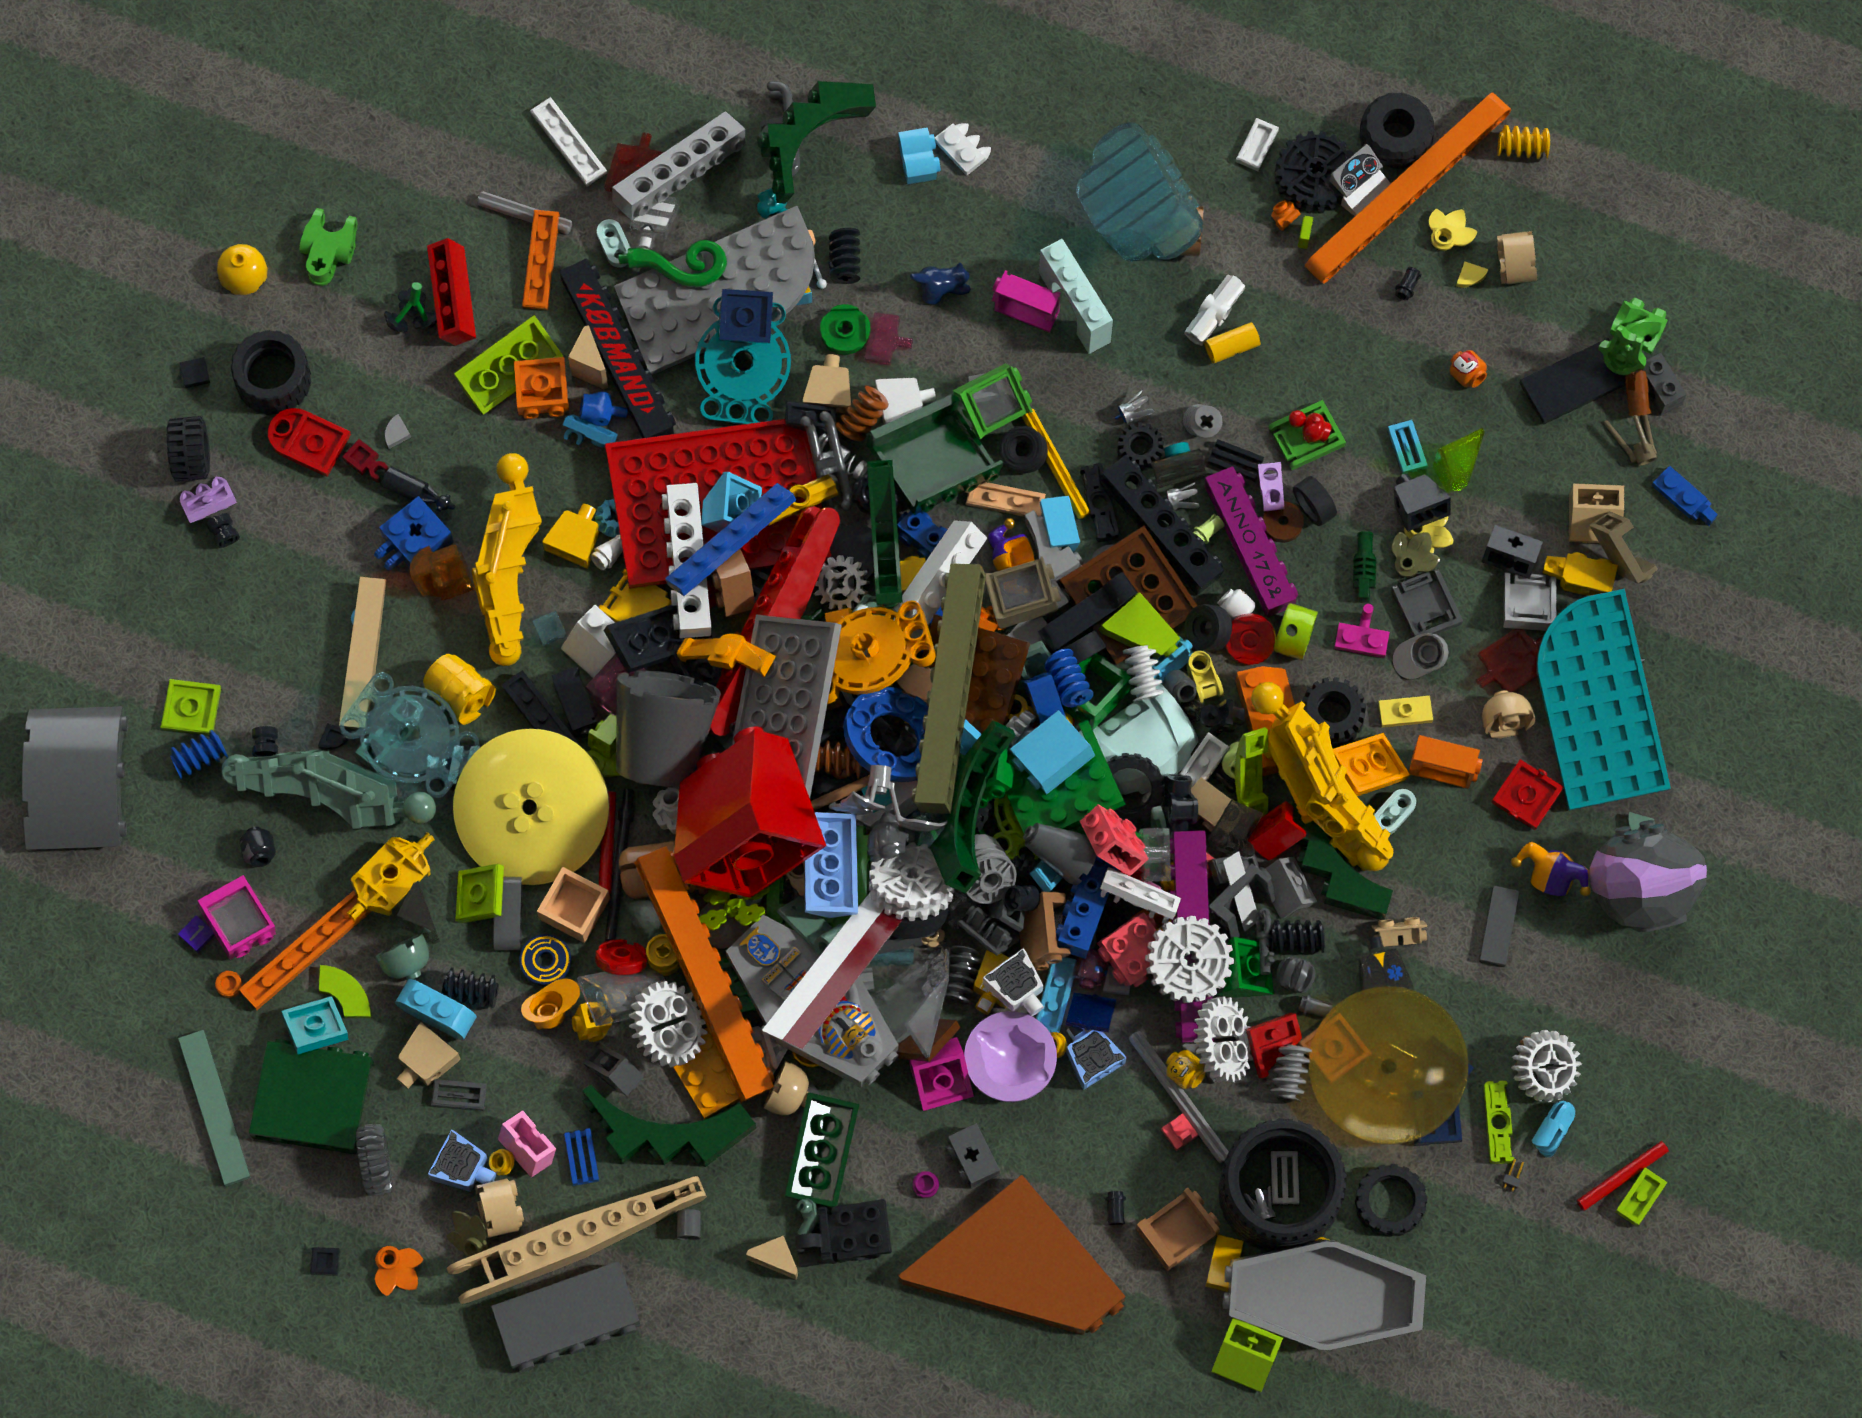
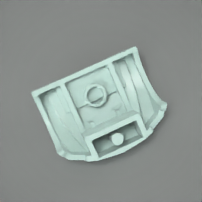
(1150, 728)

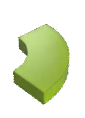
(346, 990)

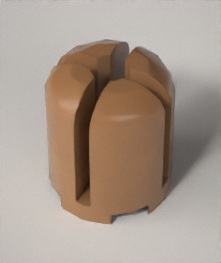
(629, 875)

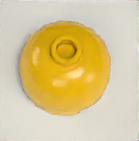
(242, 269)

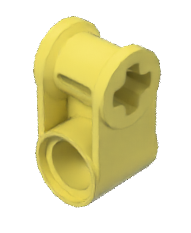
(1206, 680)

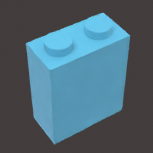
(1051, 752)

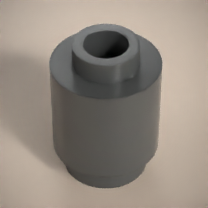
(1180, 686)

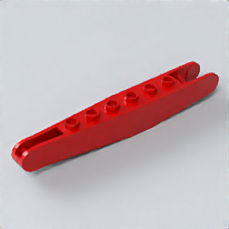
(783, 596)

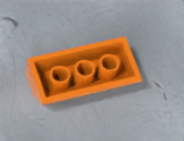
(1246, 682)

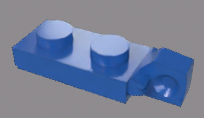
(1684, 496)

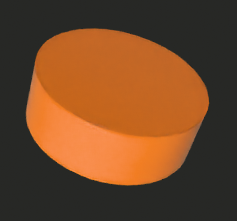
(228, 984)

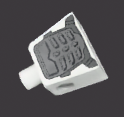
(1016, 983)

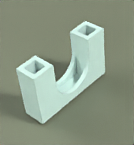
(1062, 272)

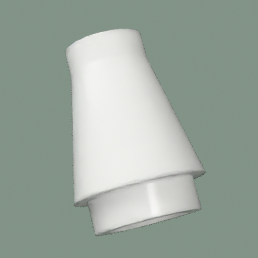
(607, 553)

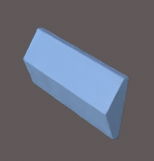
(832, 871)

